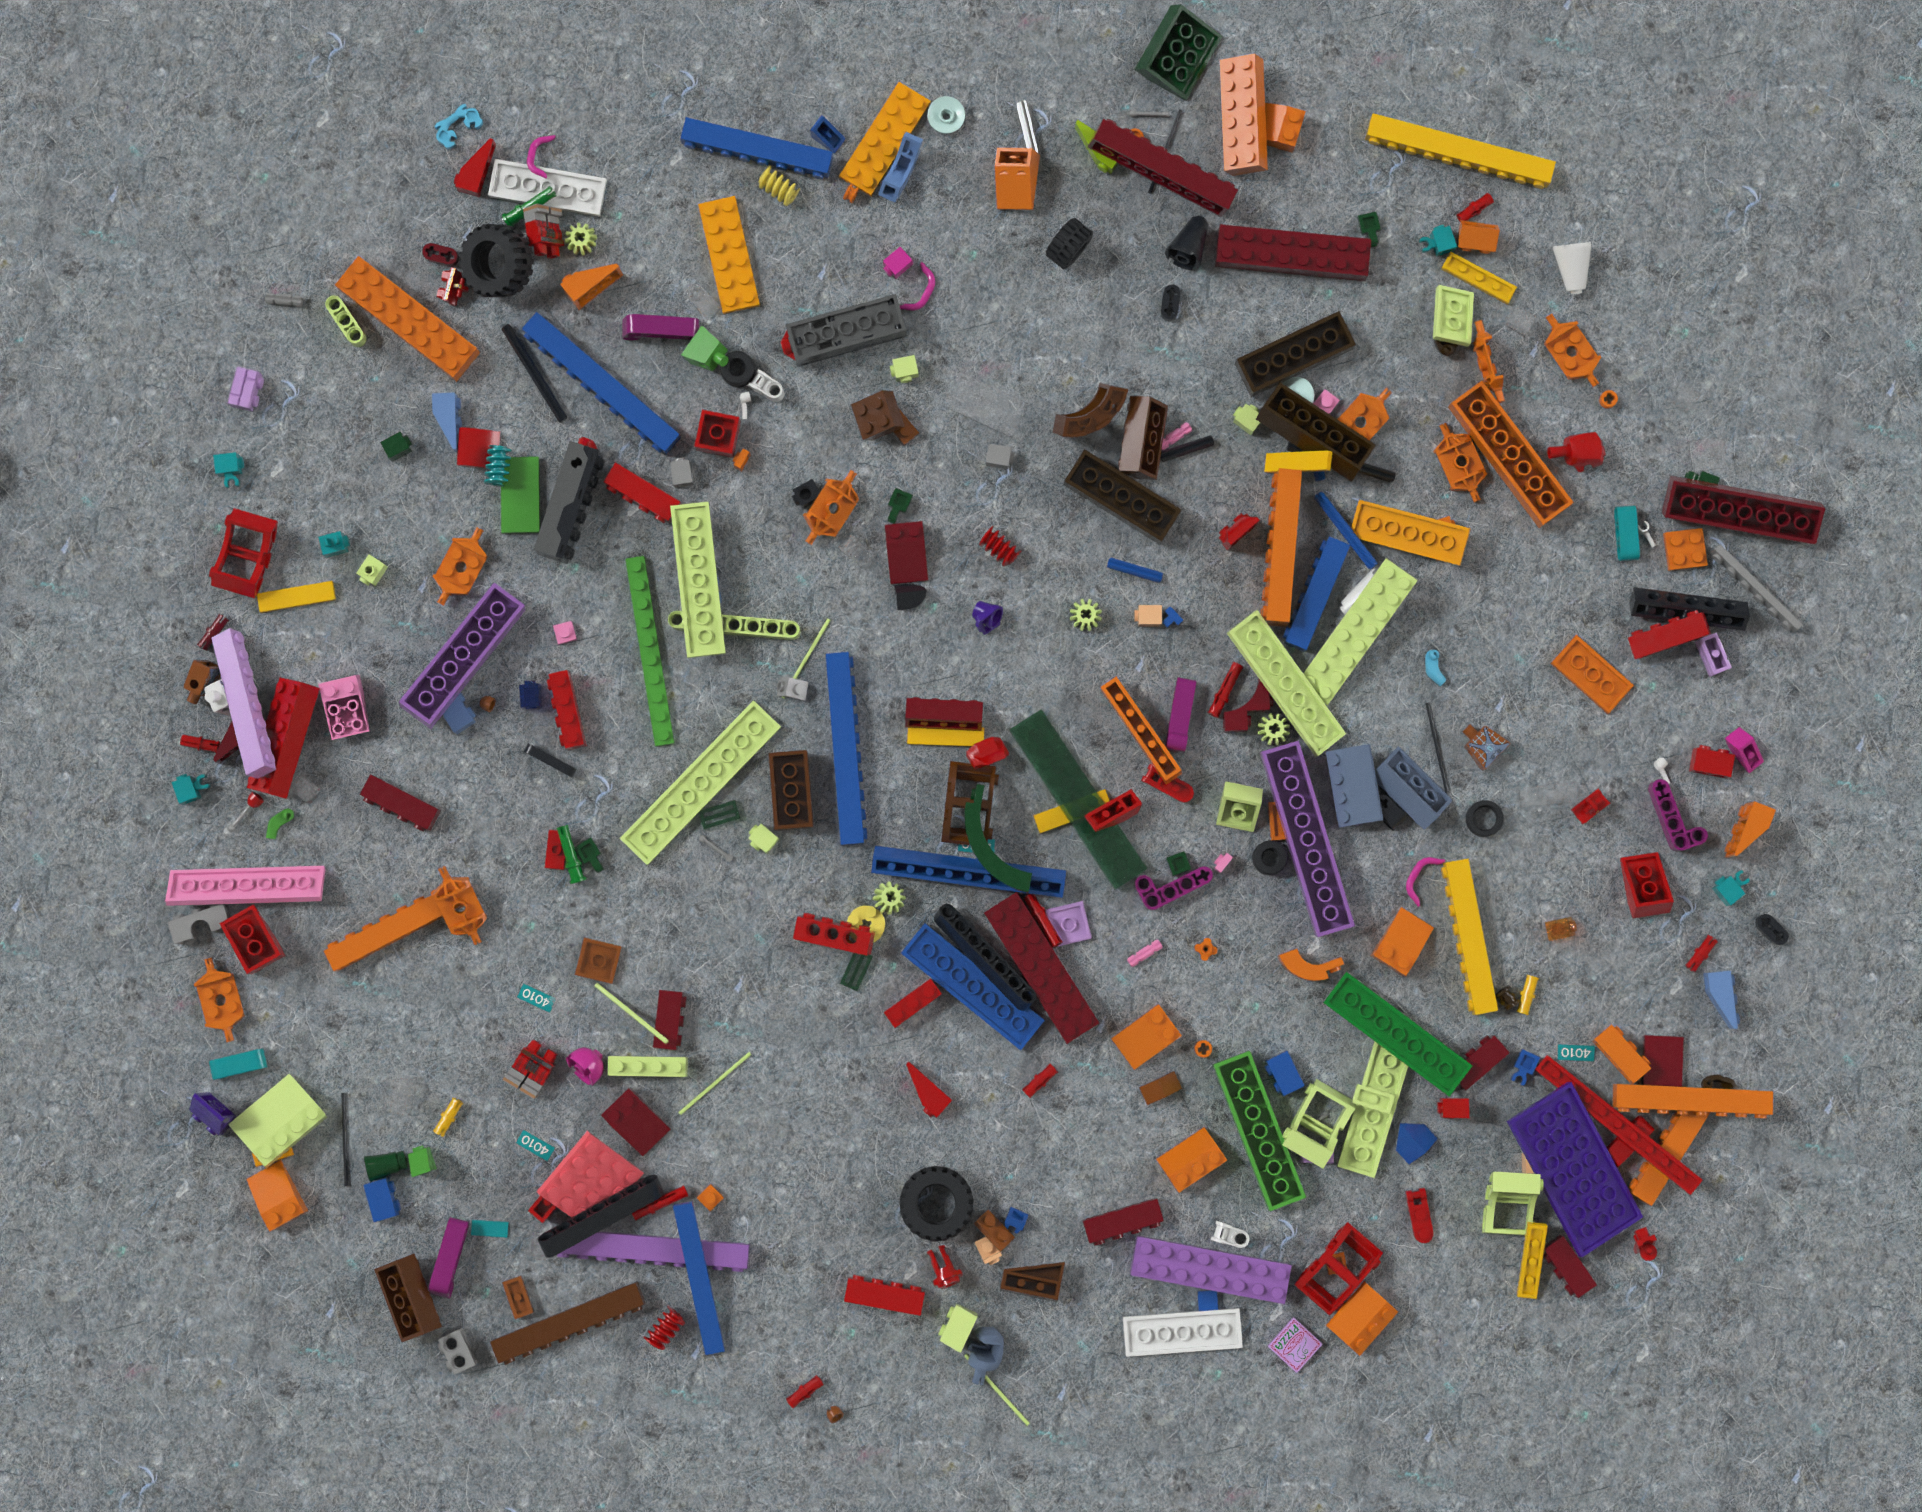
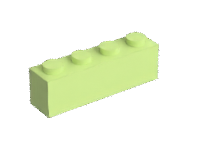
(647, 1066)

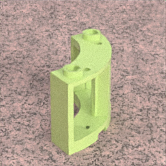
(1306, 1146)
(1510, 1188)

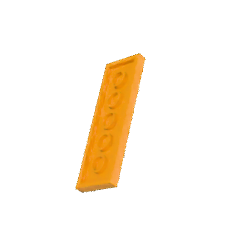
(883, 139)
(729, 255)
(1410, 532)

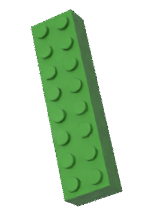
(1259, 1130)

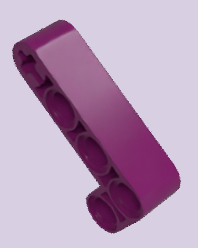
(655, 326)
(1180, 715)
(1673, 813)
(1175, 885)
(448, 1258)

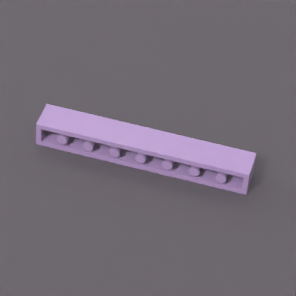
(243, 703)

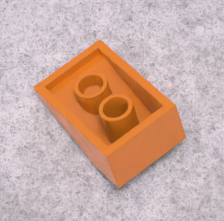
(1283, 126)
(588, 284)
(1402, 942)
(1146, 1036)
(276, 1196)

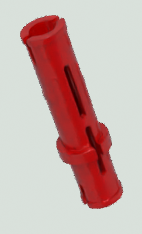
(1225, 690)
(1040, 916)
(665, 1200)

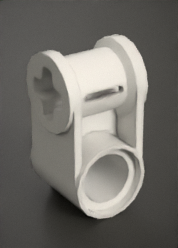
(764, 384)
(1228, 1235)

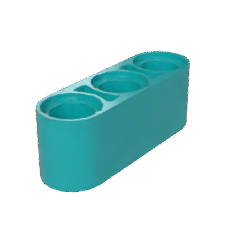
(1627, 533)
(238, 1064)

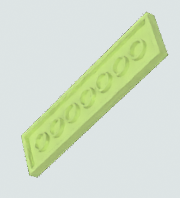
(698, 579)
(1358, 629)
(1286, 683)
(1367, 1126)

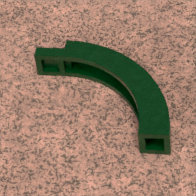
(987, 858)

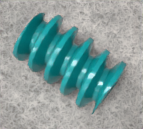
(497, 465)

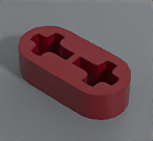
(439, 259)

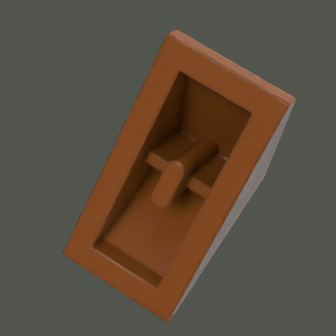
(1160, 1088)

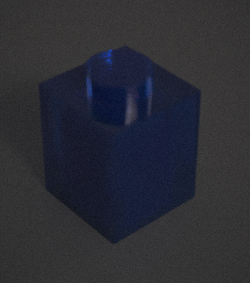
(530, 695)

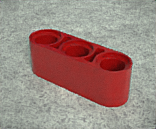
(1619, 1150)

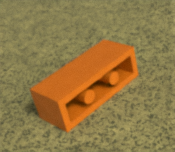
(1622, 1054)

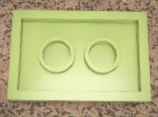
(1453, 315)

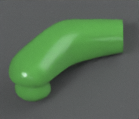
(278, 820)

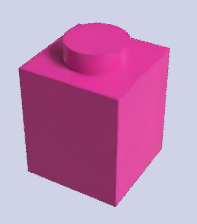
(897, 263)

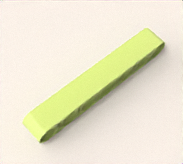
(744, 624)

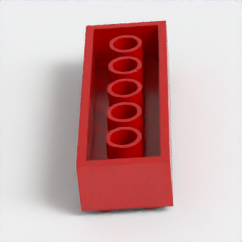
(286, 729)

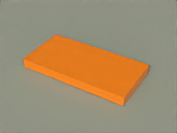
(1592, 674)

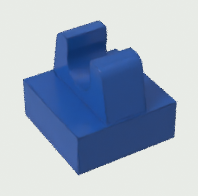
(1172, 617)
(1016, 1219)

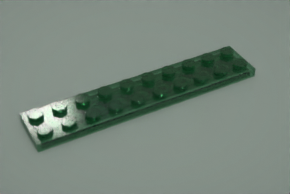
(1076, 798)

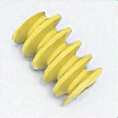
(778, 187)

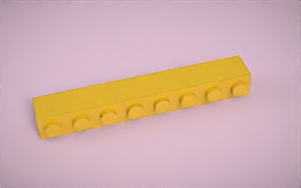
(1470, 937)

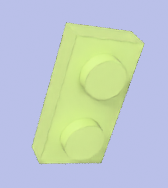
(1373, 1099)

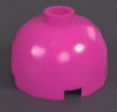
(587, 1064)

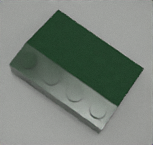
(1178, 51)

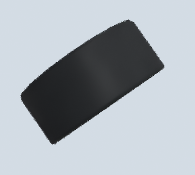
(1498, 813)

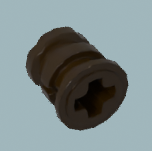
(1507, 998)

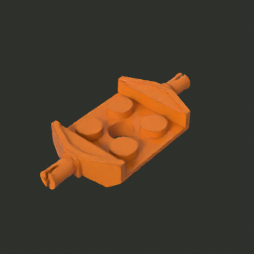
(1569, 335)
(1484, 362)
(1371, 409)
(1460, 477)
(819, 516)
(464, 551)
(455, 891)
(208, 989)

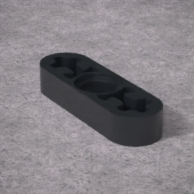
(550, 760)

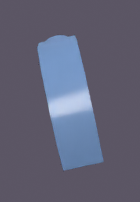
(902, 167)

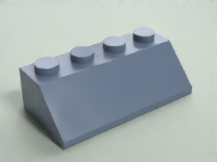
(1354, 785)
(1411, 788)

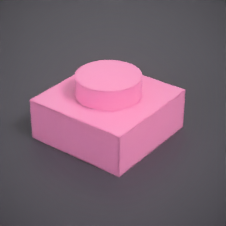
(1326, 401)
(565, 632)
(1222, 861)

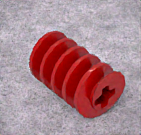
(999, 547)
(665, 1329)

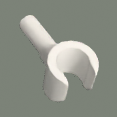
(745, 397)
(1645, 532)
(1660, 764)

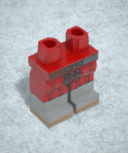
(543, 229)
(531, 1062)

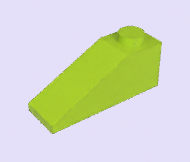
(1104, 163)

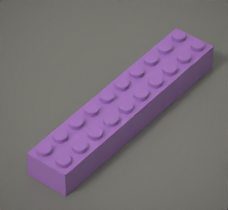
(1307, 839)

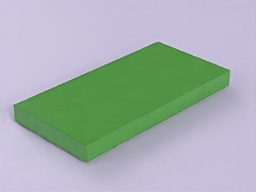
(521, 496)

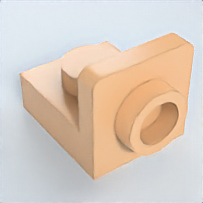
(988, 1251)

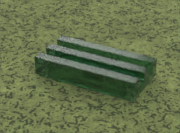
(720, 822)
(849, 985)

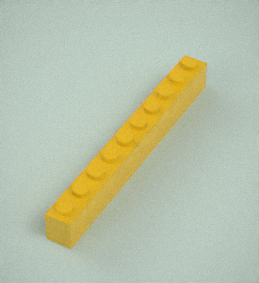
(1460, 151)

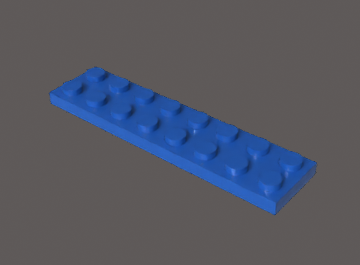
(970, 986)

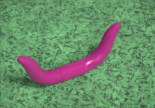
(532, 152)
(927, 293)
(1414, 874)

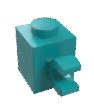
(1440, 240)
(228, 466)
(334, 544)
(188, 789)
(1730, 889)

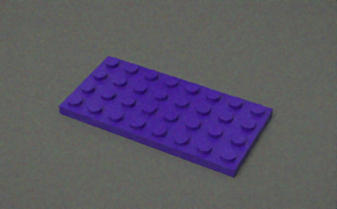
(1575, 1169)

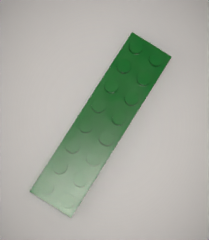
(1397, 1034)

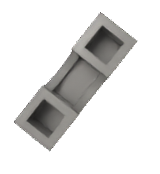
(183, 927)

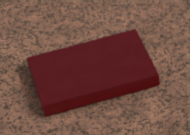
(1666, 1060)

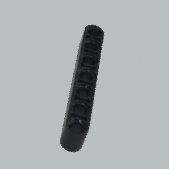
(989, 965)
(600, 1216)

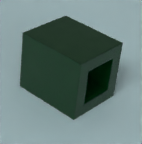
(397, 446)

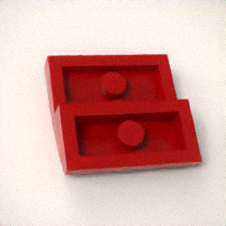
(474, 445)

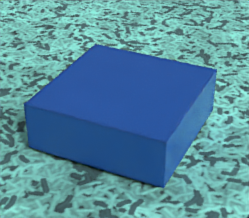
(1207, 1300)

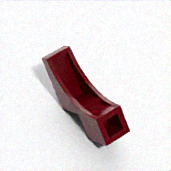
(1238, 720)

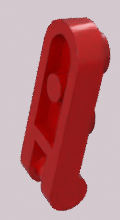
(1176, 788)
(1419, 1215)

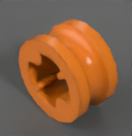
(851, 193)
(1612, 394)
(1198, 1045)

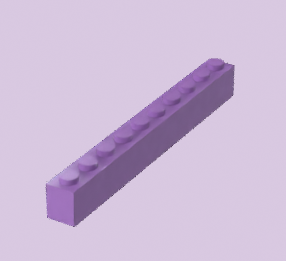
(658, 1249)

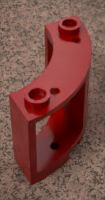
(234, 583)
(1362, 1246)

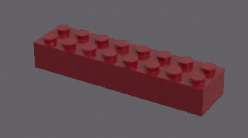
(1162, 167)
(1293, 252)
(1743, 510)
(1041, 968)

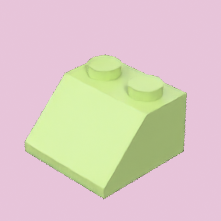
(1239, 806)
(958, 1327)

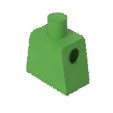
(705, 351)

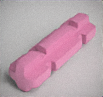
(1176, 435)
(1144, 953)

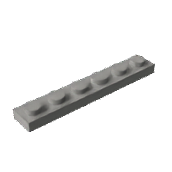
(1750, 583)

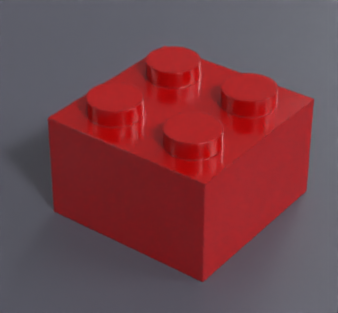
(717, 433)

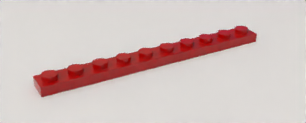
(1622, 1127)

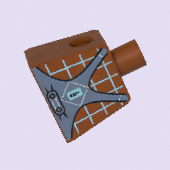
(200, 675)
(1484, 745)

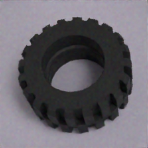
(475, 260)
(917, 1222)

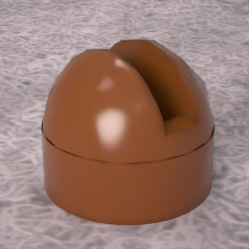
(487, 703)
(834, 1414)

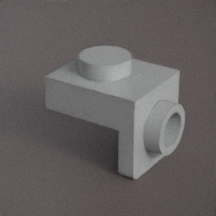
(792, 688)

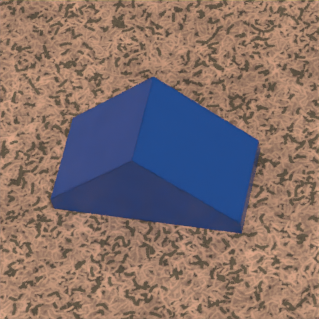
(827, 134)

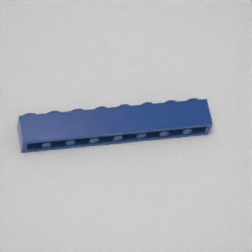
(757, 148)

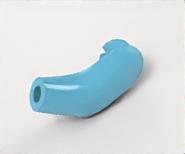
(1432, 668)

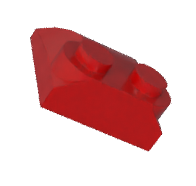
(1241, 527)

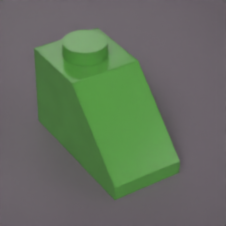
(421, 1161)

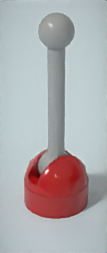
(254, 800)

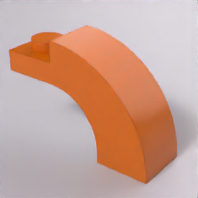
(1300, 968)

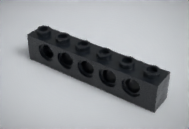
(1668, 605)

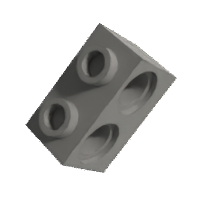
(462, 1349)

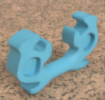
(471, 117)

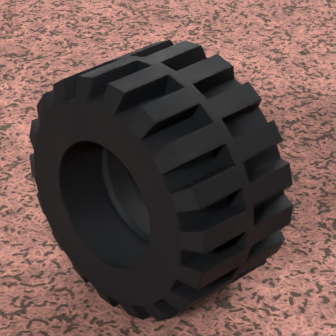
(1069, 243)

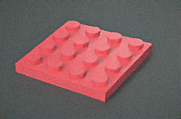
(588, 1176)

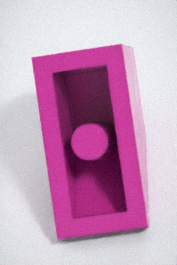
(1744, 749)

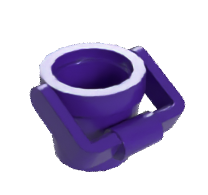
(988, 615)

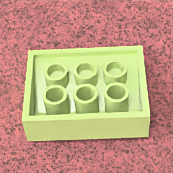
(277, 1120)

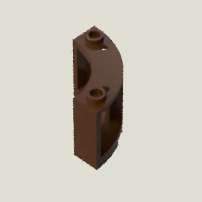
(1094, 415)
(965, 771)

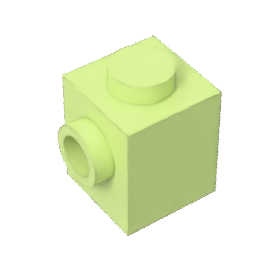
(904, 369)
(1246, 418)
(371, 571)
(762, 838)

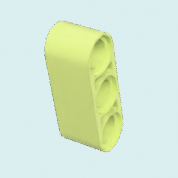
(349, 329)

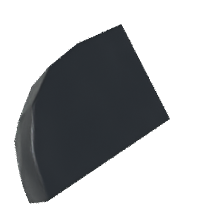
(909, 595)

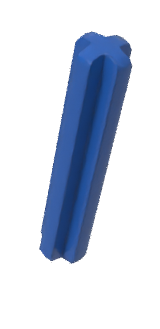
(1135, 570)

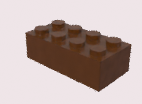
(1143, 437)
(791, 790)
(408, 1297)

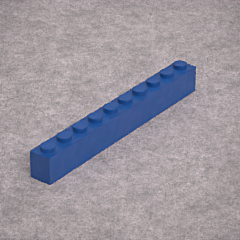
(599, 381)
(845, 748)
(960, 870)

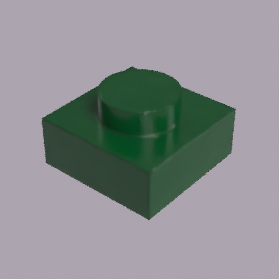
(1178, 863)

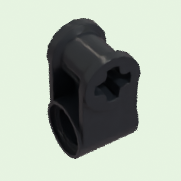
(1392, 814)

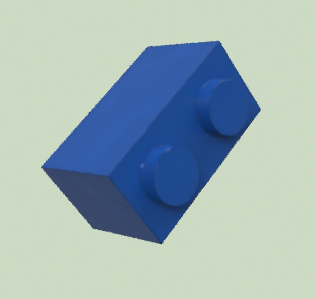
(1284, 1073)
(382, 1199)

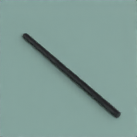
(1168, 142)
(1437, 748)
(344, 1139)

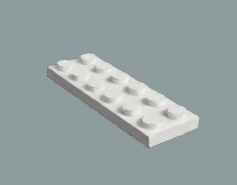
(574, 191)
(1182, 1332)

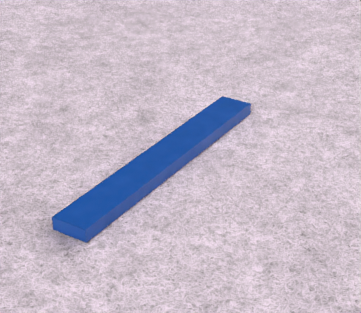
(699, 1278)

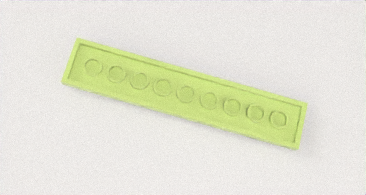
(700, 782)

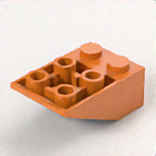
(1016, 178)
(1753, 822)

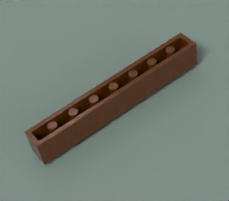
(568, 1322)

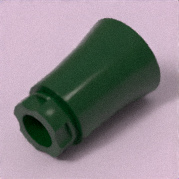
(385, 1164)

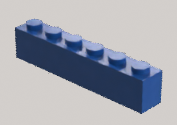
(1317, 593)

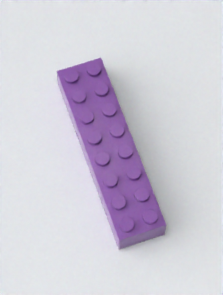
(462, 656)
(1210, 1269)

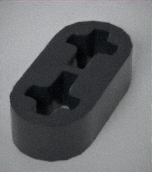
(1175, 303)
(1774, 926)

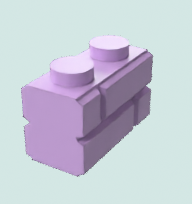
(245, 389)
(1713, 654)

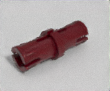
(213, 630)

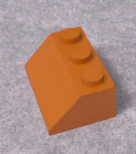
(1191, 1159)
(1362, 1318)

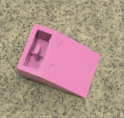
(344, 706)

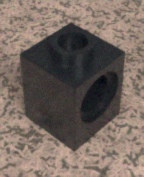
(808, 486)

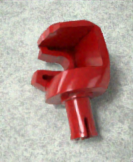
(1580, 451)

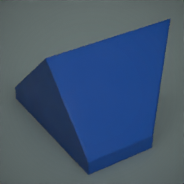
(1414, 1141)

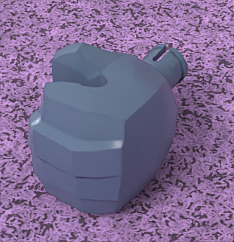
(986, 1354)

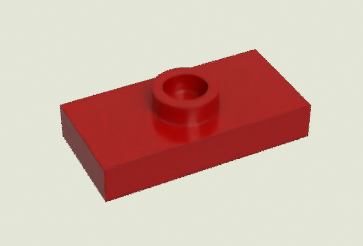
(554, 854)

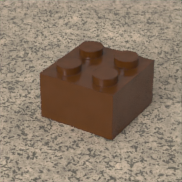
(877, 415)

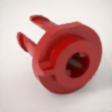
(945, 1276)

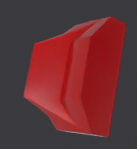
(987, 752)

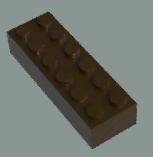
(1295, 354)
(1315, 430)
(1122, 497)

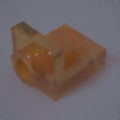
(1560, 928)

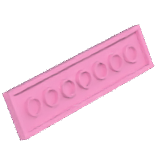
(245, 885)

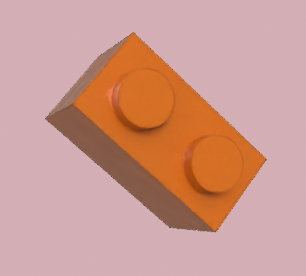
(1478, 236)

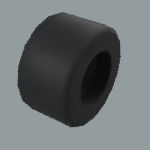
(746, 377)
(1281, 862)

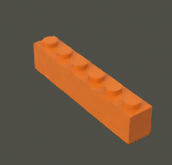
(1141, 730)
(1675, 1141)

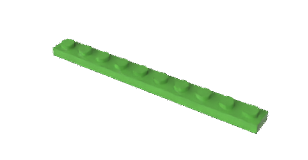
(649, 651)

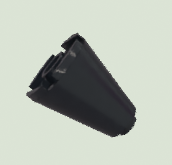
(1189, 244)

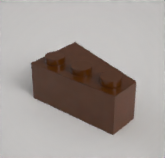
(1034, 1281)

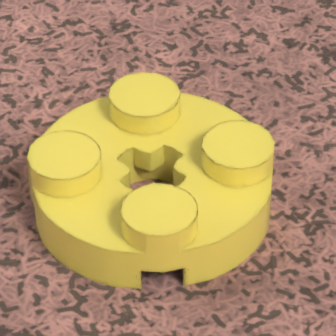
(870, 914)

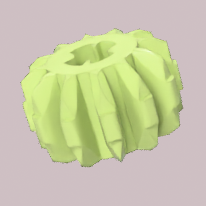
(576, 244)
(1085, 608)
(1269, 723)
(896, 898)

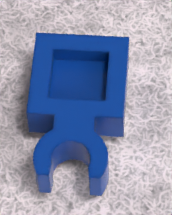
(1525, 1063)

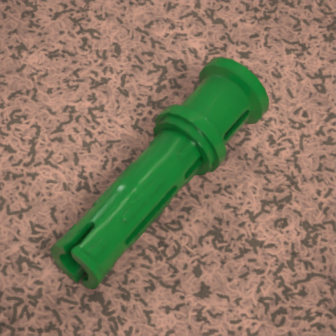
(517, 214)
(573, 863)

